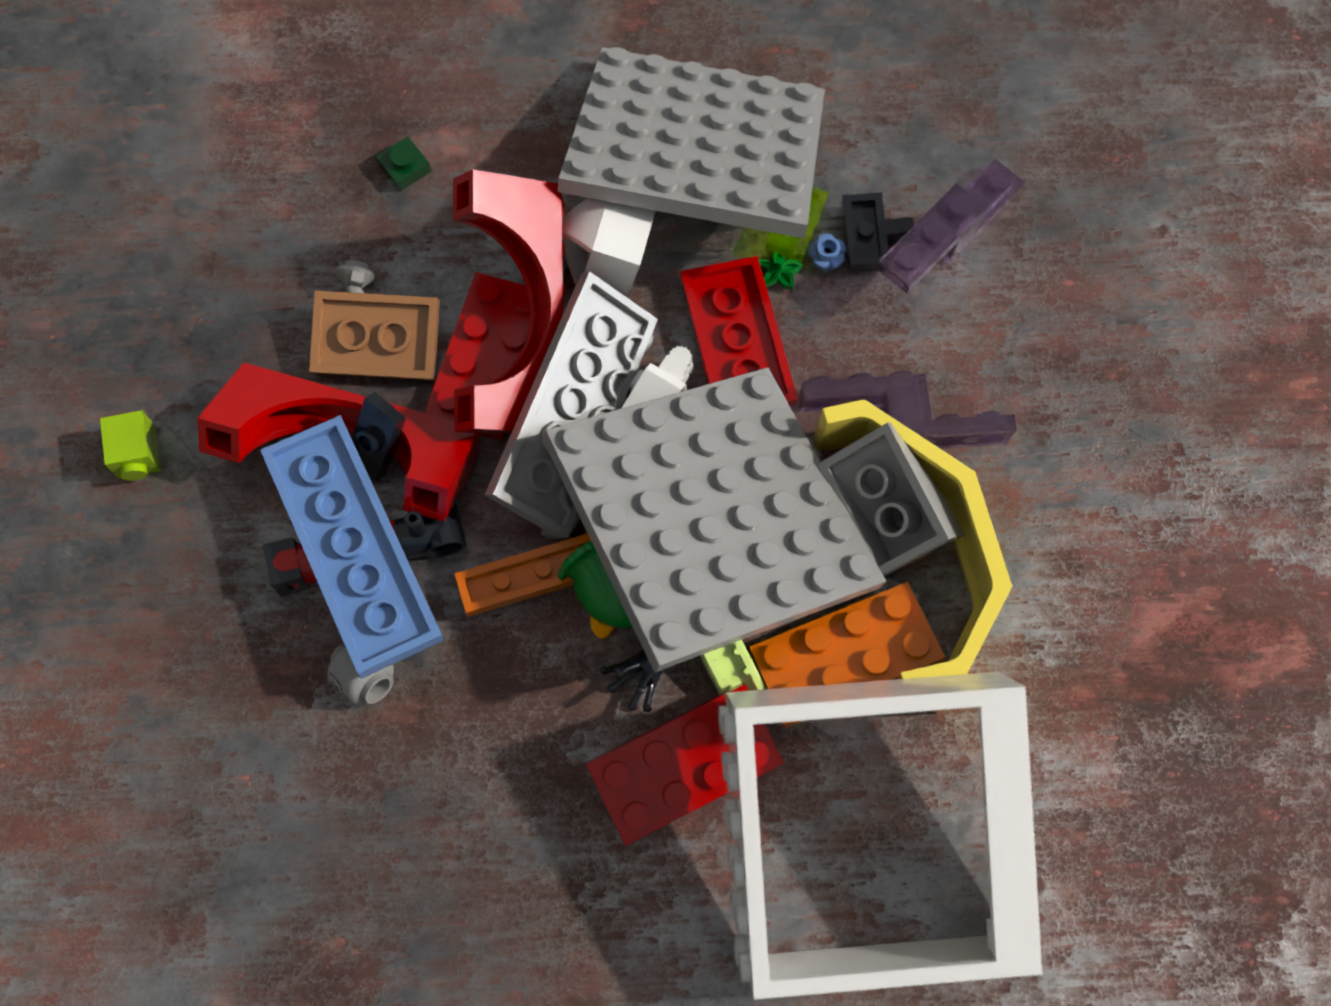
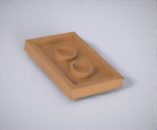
(374, 335)

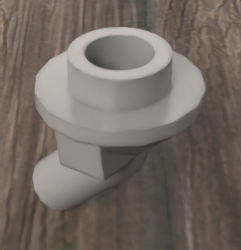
(354, 275)

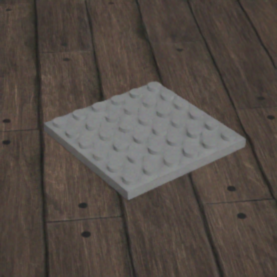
(696, 142)
(711, 515)

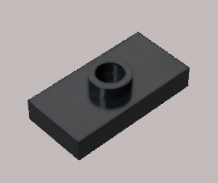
(377, 434)

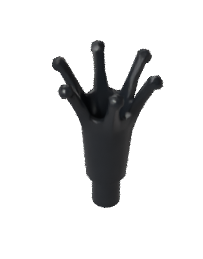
(640, 669)

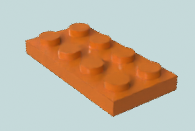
(851, 645)

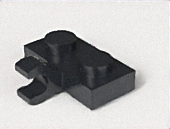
(868, 231)

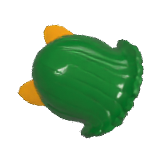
(594, 590)

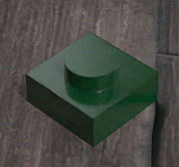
(403, 163)

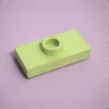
(731, 667)

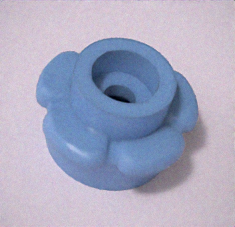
(824, 261)

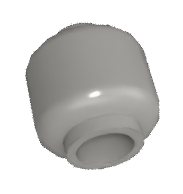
(357, 690)

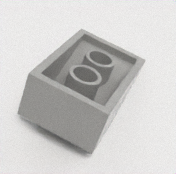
(891, 499)

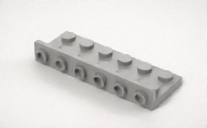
(580, 377)

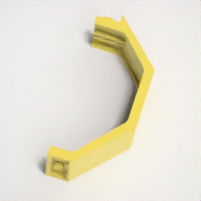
(977, 550)

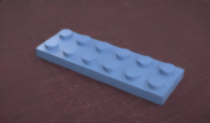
(351, 547)

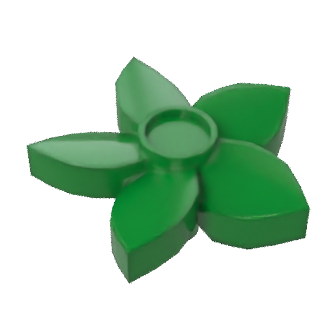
(780, 270)

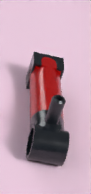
(416, 533)

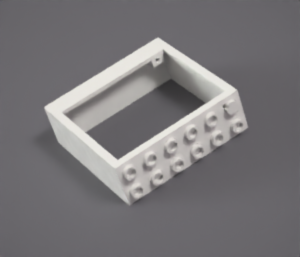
(1013, 931)

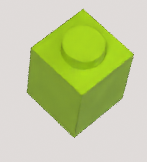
(130, 445)

